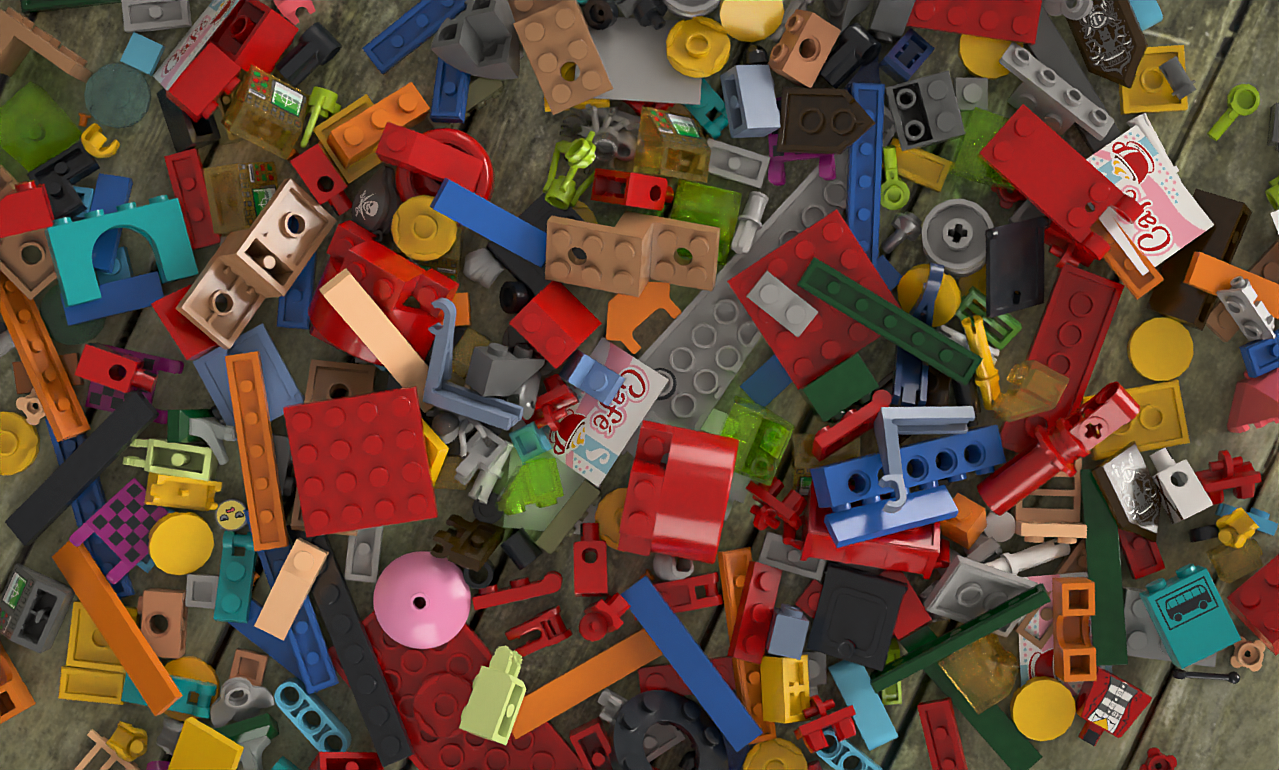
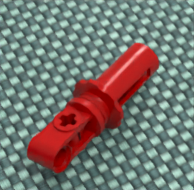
(1058, 448)

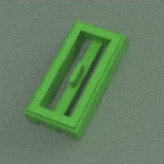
(967, 301)

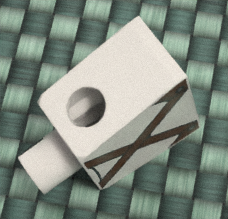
(1183, 499)

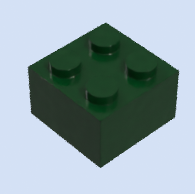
(839, 388)

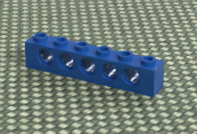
(981, 442)

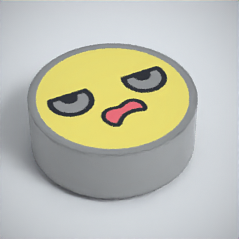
(230, 514)

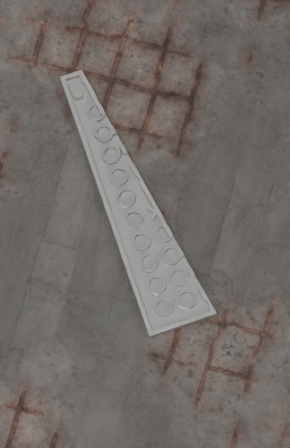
(715, 331)

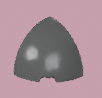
(481, 40)

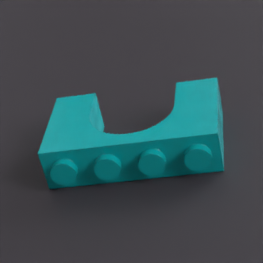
(158, 223)

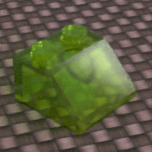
(35, 127)

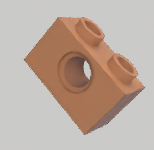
(817, 39)
(172, 606)

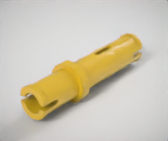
(986, 374)

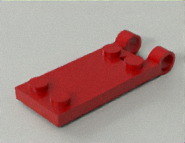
(1056, 179)

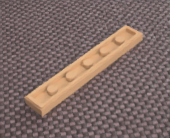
(377, 332)

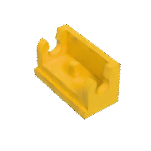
(181, 492)
(784, 688)

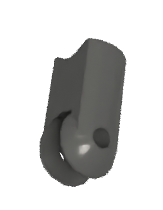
(526, 395)

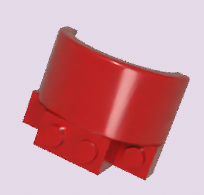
(389, 282)
(680, 504)

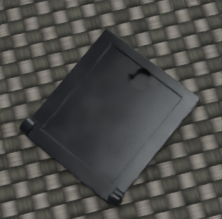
(1014, 265)
(521, 269)
(856, 609)

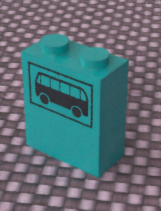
(1189, 615)

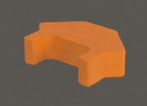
(628, 312)

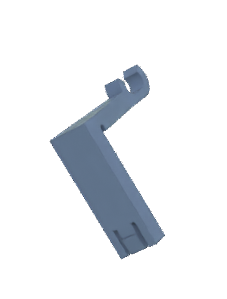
(455, 397)
(910, 421)

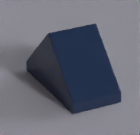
(906, 57)

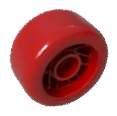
(412, 184)

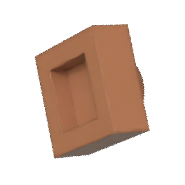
(249, 665)

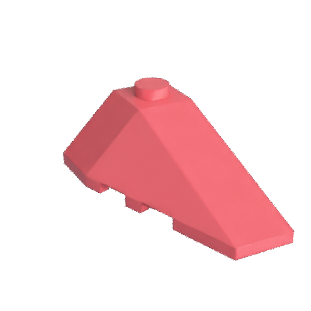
(1255, 402)

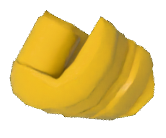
(94, 139)
(1235, 528)
(128, 741)

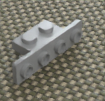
(1051, 96)

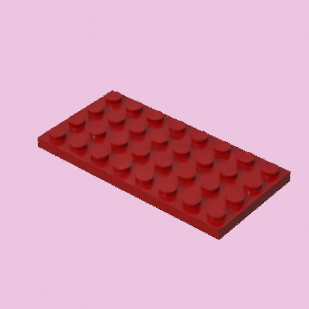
(462, 655)

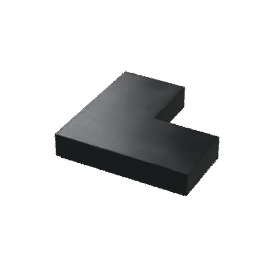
(60, 175)

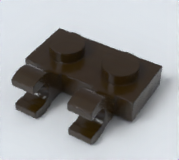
(468, 544)

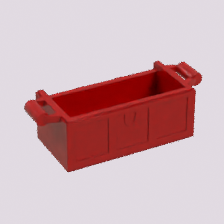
(905, 551)

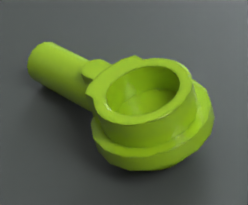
(1241, 101)
(579, 152)
(894, 191)

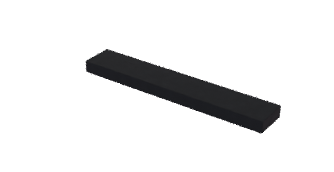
(82, 468)

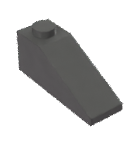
(889, 19)

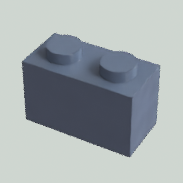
(750, 101)
(787, 631)

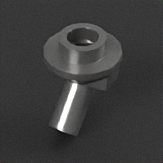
(906, 226)

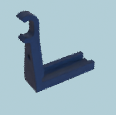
(910, 372)

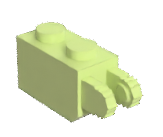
(175, 459)
(495, 698)

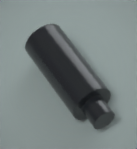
(967, 396)

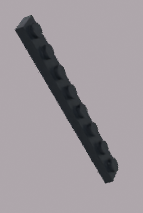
(357, 657)

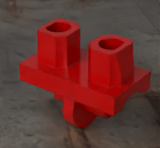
(1065, 248)
(553, 404)
(1228, 474)
(787, 510)
(603, 617)
(812, 732)

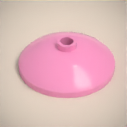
(427, 577)

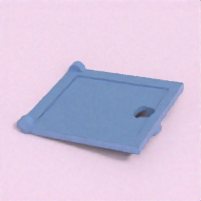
(279, 384)

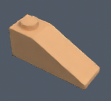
(291, 588)

